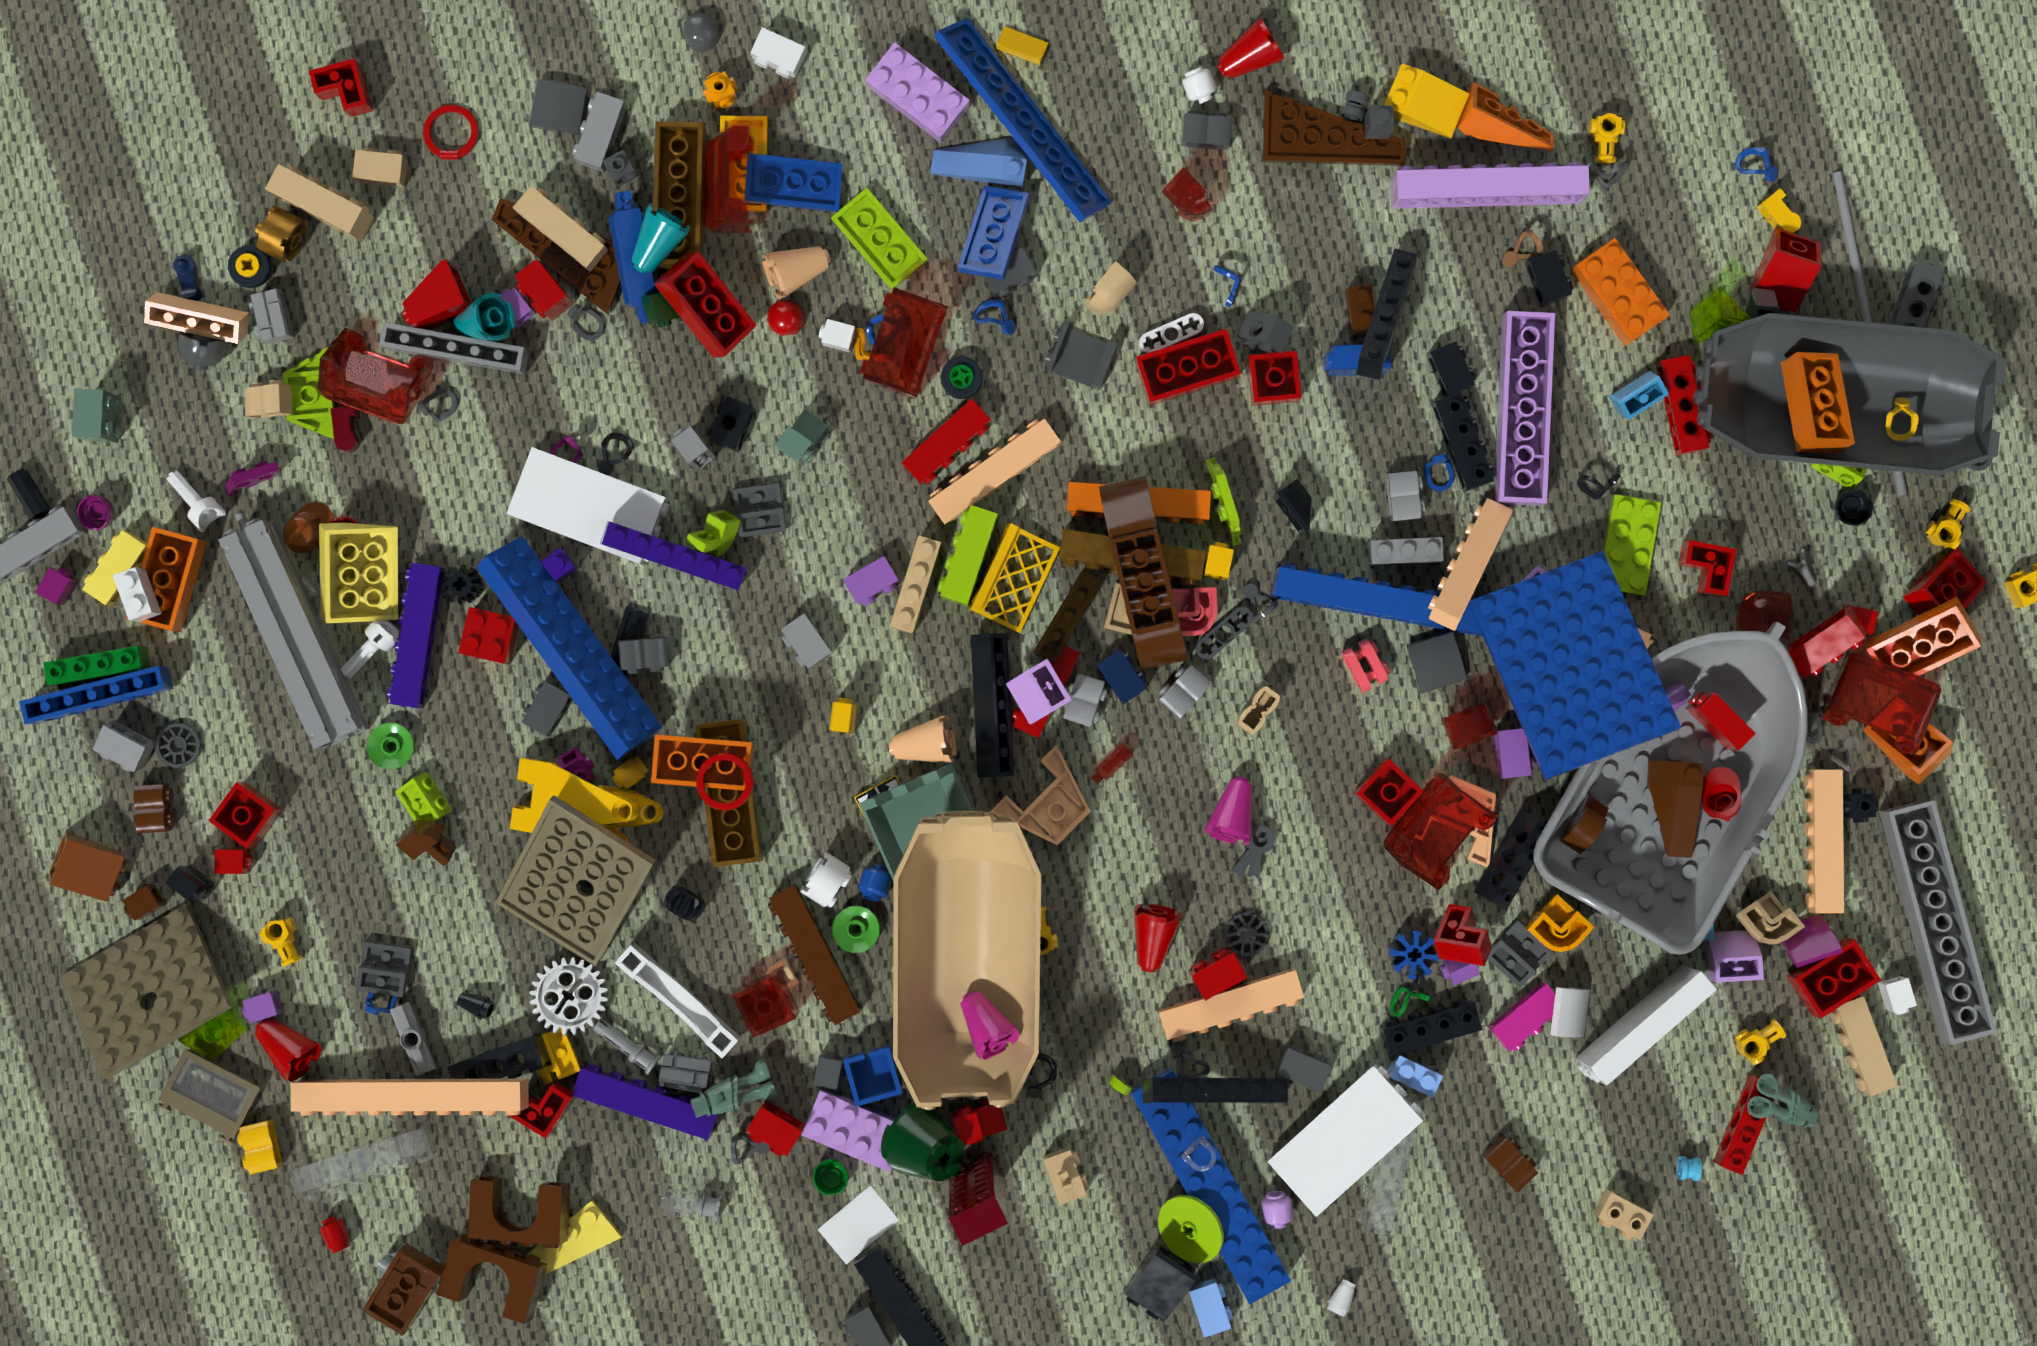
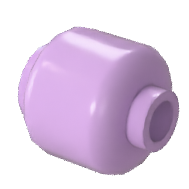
(1277, 1209)

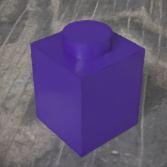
(559, 565)

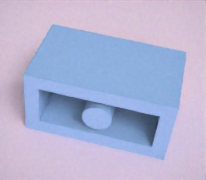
(1414, 1075)
(1210, 1308)

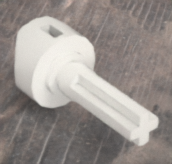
(202, 510)
(377, 638)

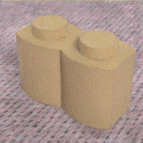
(268, 400)
(1261, 704)

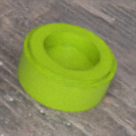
(1120, 1085)

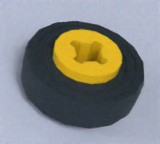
(257, 271)

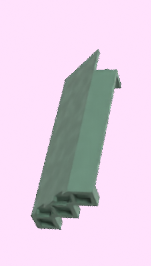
(897, 811)

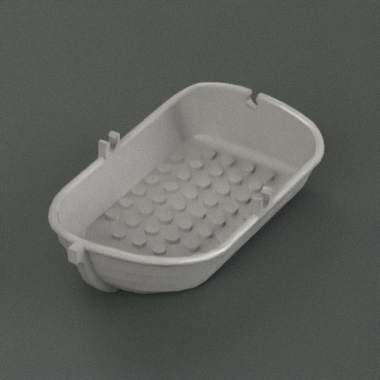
(1627, 866)

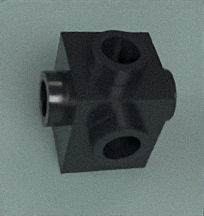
(1852, 805)

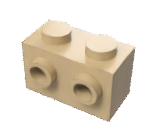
(1622, 1214)

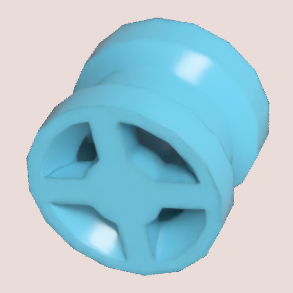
(1689, 1168)

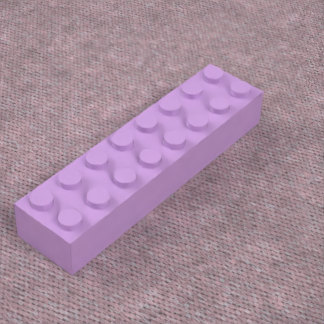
(1489, 186)
(1524, 408)

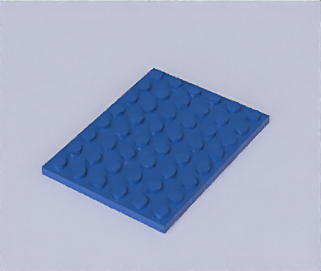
(1574, 665)

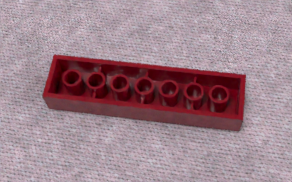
(977, 1199)

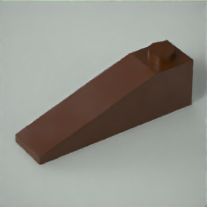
(1676, 800)

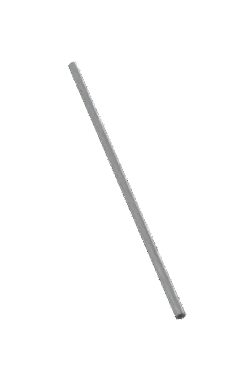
(1858, 280)

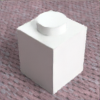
(837, 335)
(1897, 995)

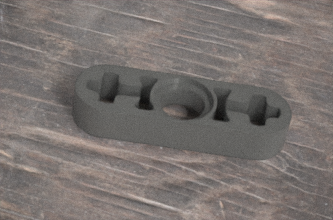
(1241, 626)

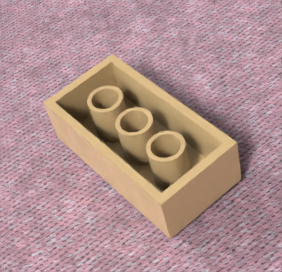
(320, 202)

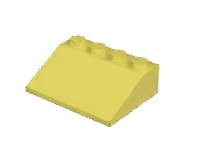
(358, 572)

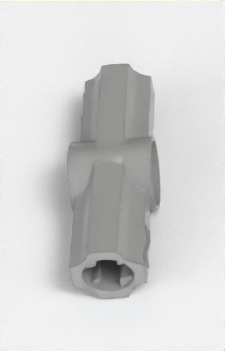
(407, 1023)

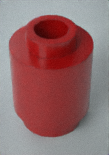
(335, 1234)

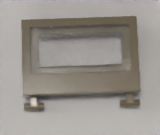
(209, 1094)

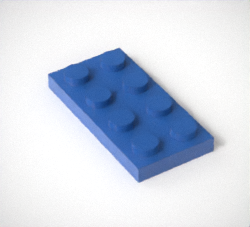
(793, 182)
(994, 232)

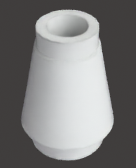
(1342, 1298)

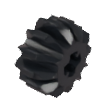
(457, 577)
(684, 903)

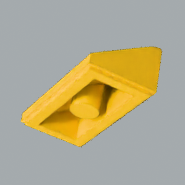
(1021, 45)

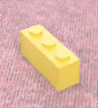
(125, 553)

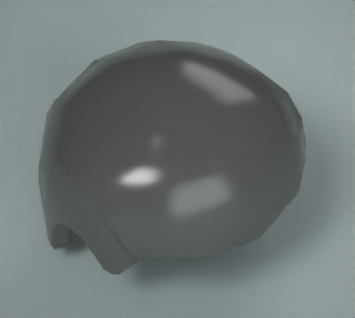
(701, 32)

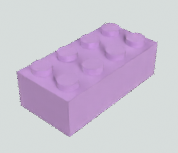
(917, 92)
(848, 1128)

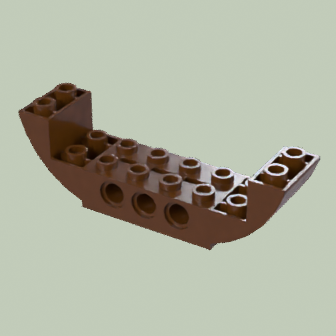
(1143, 573)

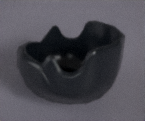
(1853, 507)

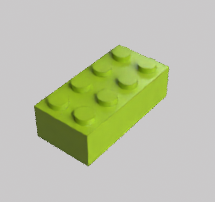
(969, 555)

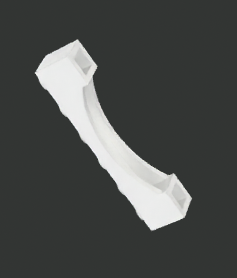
(662, 984)

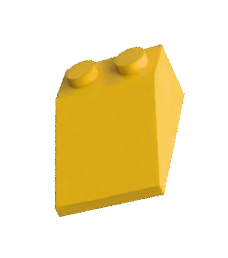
(1426, 101)

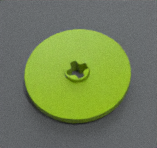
(1196, 1245)

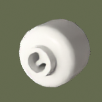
(1199, 84)

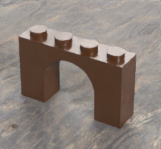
(489, 1222)
(523, 1274)

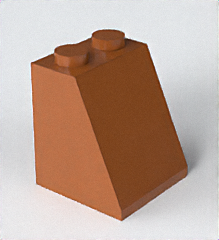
(86, 867)

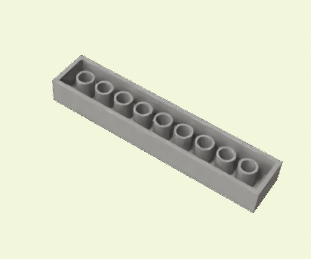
(1938, 922)

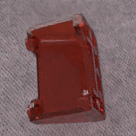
(720, 211)
(904, 343)
(371, 381)
(1883, 700)
(1436, 828)

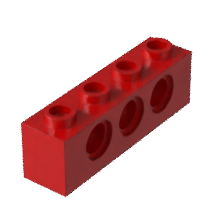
(1677, 417)
(1741, 1131)

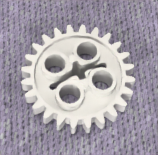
(550, 984)

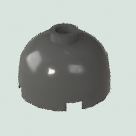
(201, 350)

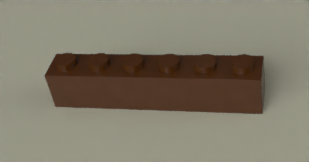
(815, 955)

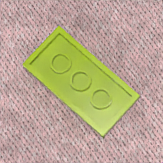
(879, 239)
(1631, 541)

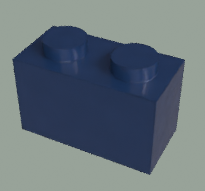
(1122, 676)

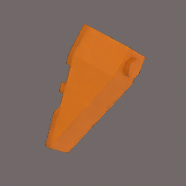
(1492, 121)

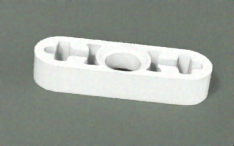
(1174, 324)

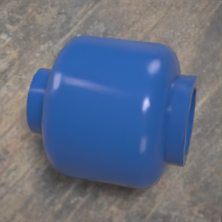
(875, 883)

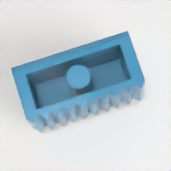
(1639, 395)

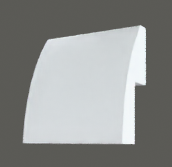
(1570, 1012)

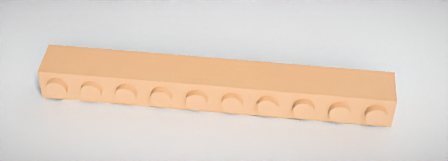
(409, 1095)

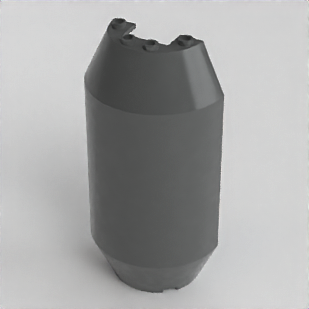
(1937, 369)

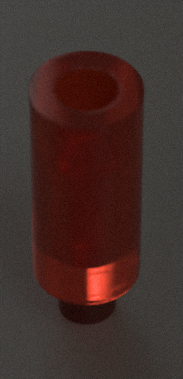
(1112, 763)

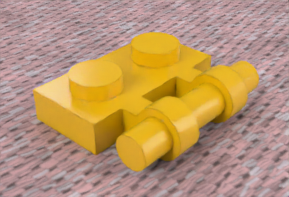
(562, 1057)

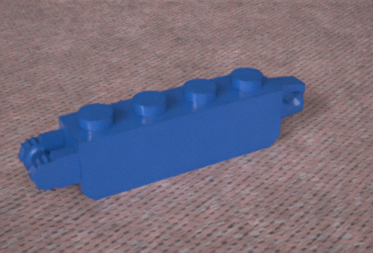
(625, 228)

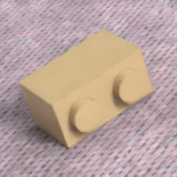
(380, 167)

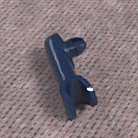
(187, 276)

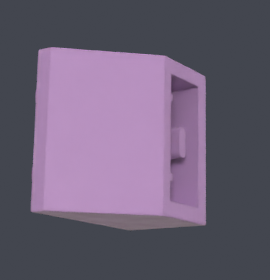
(1038, 691)
(1734, 957)

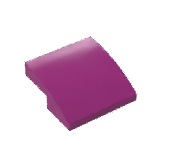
(1812, 942)

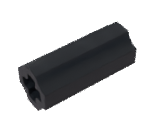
(28, 494)

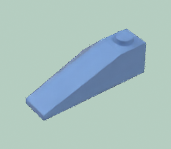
(988, 162)

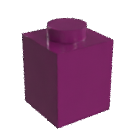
(57, 585)

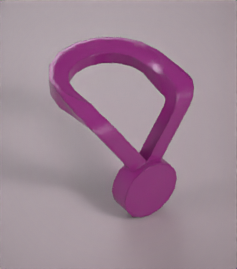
(569, 440)

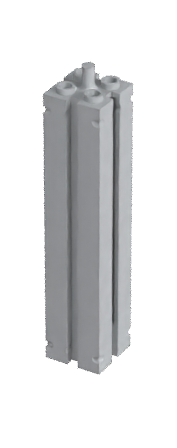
(292, 632)

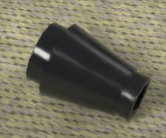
(476, 1005)

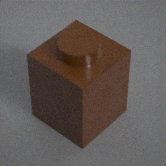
(143, 902)

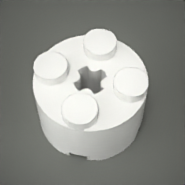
(826, 880)

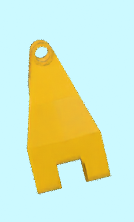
(604, 804)

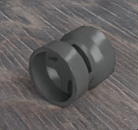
(1355, 105)

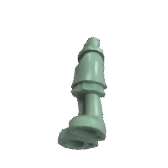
(725, 1097)
(1790, 1107)

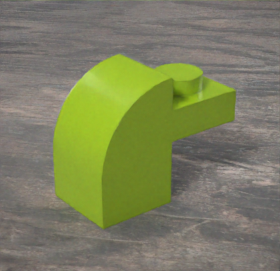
(717, 533)

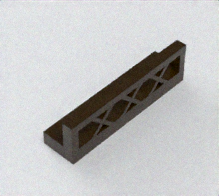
(1068, 616)

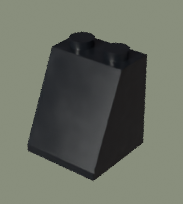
(1160, 1282)

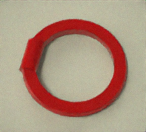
(450, 154)
(748, 780)

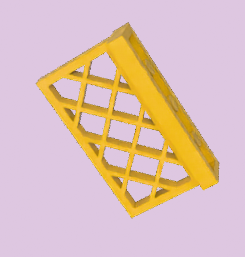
(998, 564)

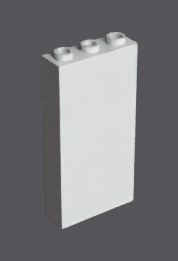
(581, 502)
(1644, 1025)
(1347, 1139)

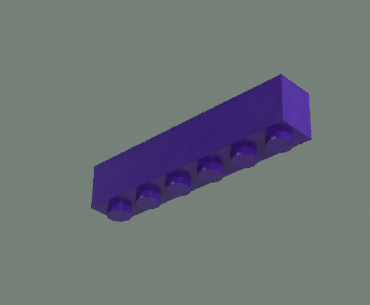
(672, 555)
(416, 635)
(642, 1100)

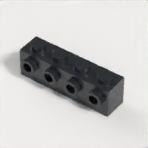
(1463, 442)
(1430, 1028)

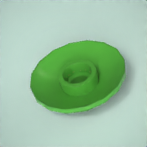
(379, 750)
(853, 941)

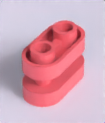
(1378, 669)

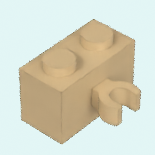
(1065, 1175)

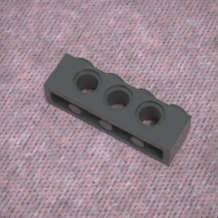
(1931, 279)

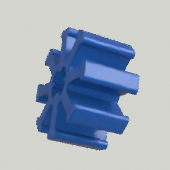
(1417, 960)

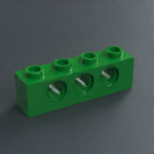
(96, 666)

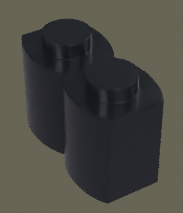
(190, 883)

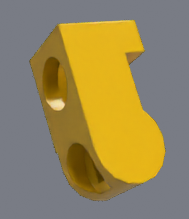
(1778, 213)

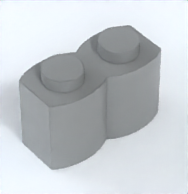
(1404, 496)
(1184, 691)
(1085, 698)

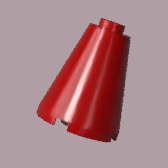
(1250, 52)
(1154, 934)
(287, 1048)

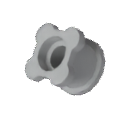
(709, 1206)

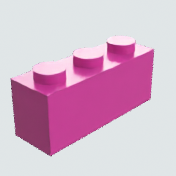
(1524, 1017)

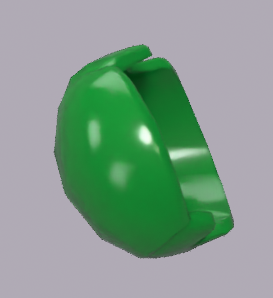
(830, 1177)

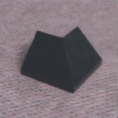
(1296, 505)

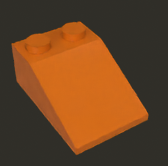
(1932, 752)

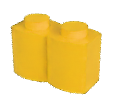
(843, 716)
(260, 1147)

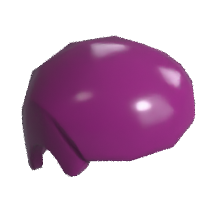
(95, 512)

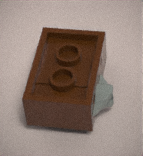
(404, 1288)

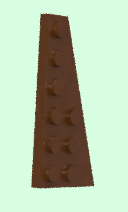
(1315, 136)
(598, 285)

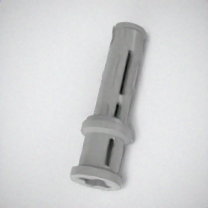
(635, 1052)

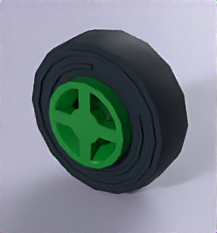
(958, 369)

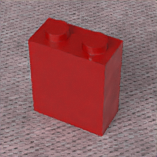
(1719, 720)

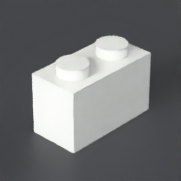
(778, 53)
(136, 594)

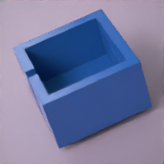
(873, 1075)

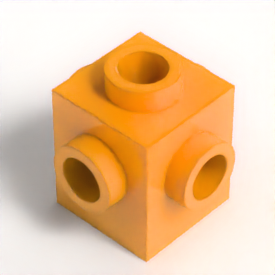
(724, 97)

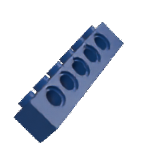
(96, 695)

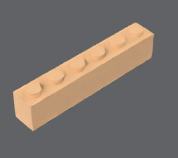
(995, 471)
(1470, 564)
(1825, 841)
(1231, 1004)

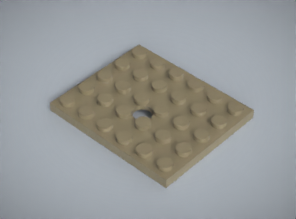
(547, 877)
(159, 959)

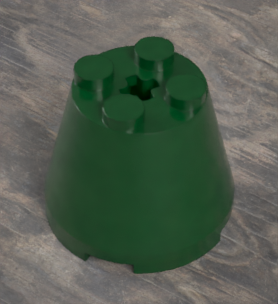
(922, 1145)

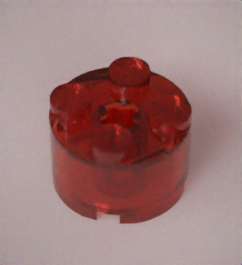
(1469, 726)

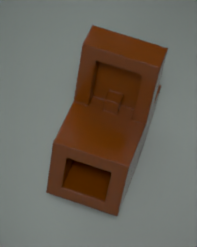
(1586, 826)
(428, 837)

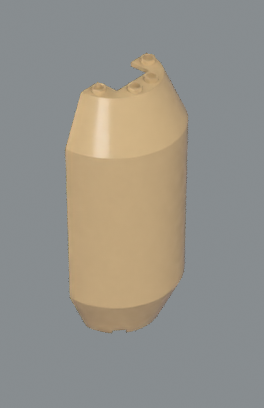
(961, 926)

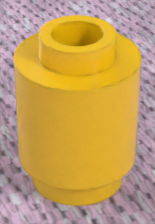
(630, 772)

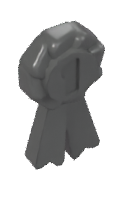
(1261, 842)

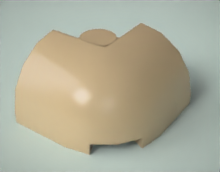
(1110, 290)
(1769, 920)

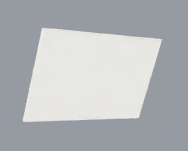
(858, 1224)

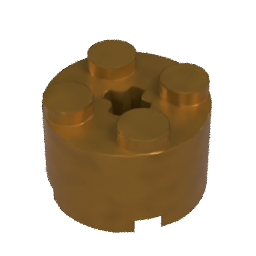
(281, 234)

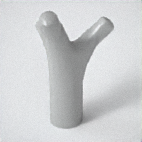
(1803, 569)

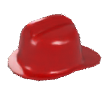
(1721, 793)

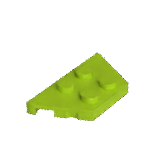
(308, 405)
(1227, 510)

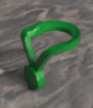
(1392, 1008)

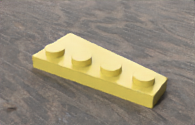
(587, 1232)

